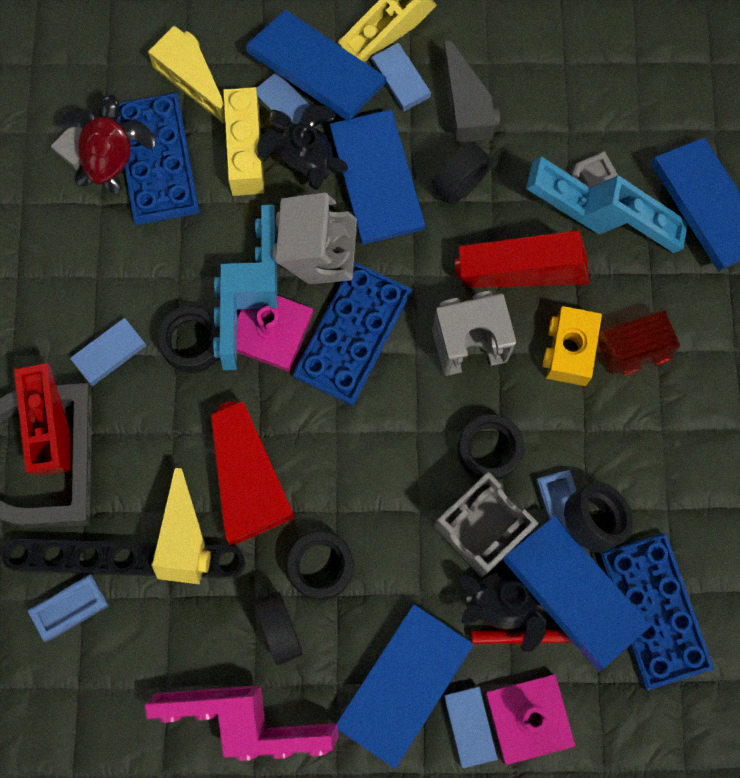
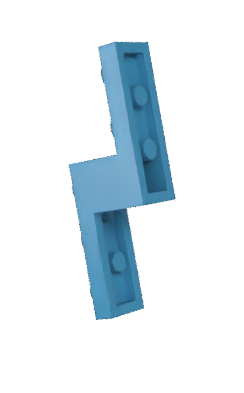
(607, 204)
(246, 288)

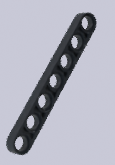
(106, 562)

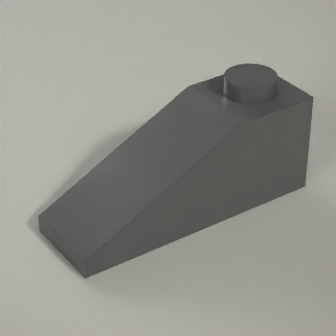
(468, 98)

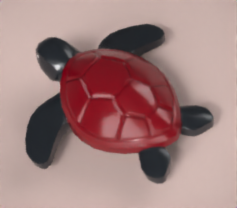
(105, 143)

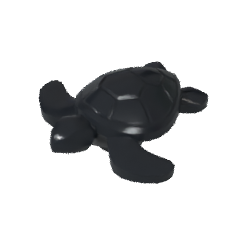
(302, 145)
(504, 604)

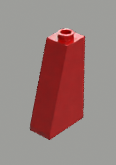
(525, 262)
(247, 482)

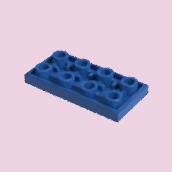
(316, 65)
(159, 177)
(377, 177)
(704, 198)
(352, 334)
(654, 585)
(576, 593)
(404, 686)

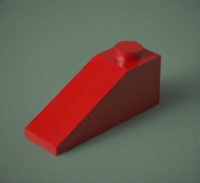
(42, 422)

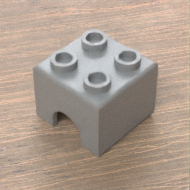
(313, 241)
(470, 323)
(484, 525)

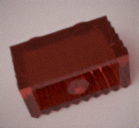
(639, 343)

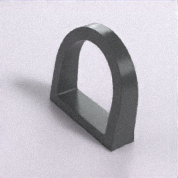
(79, 511)

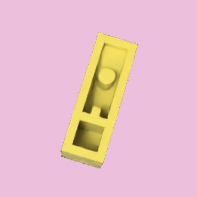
(384, 25)
(183, 64)
(180, 545)

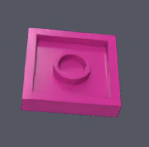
(273, 333)
(530, 719)

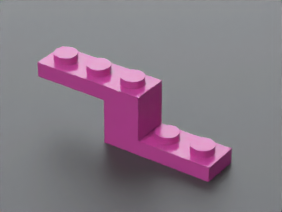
(243, 722)

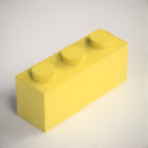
(242, 137)

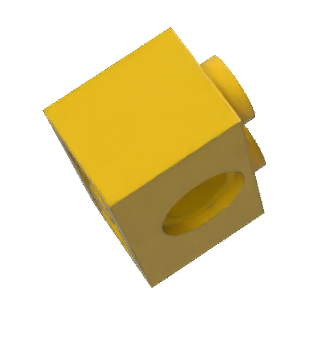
(580, 328)

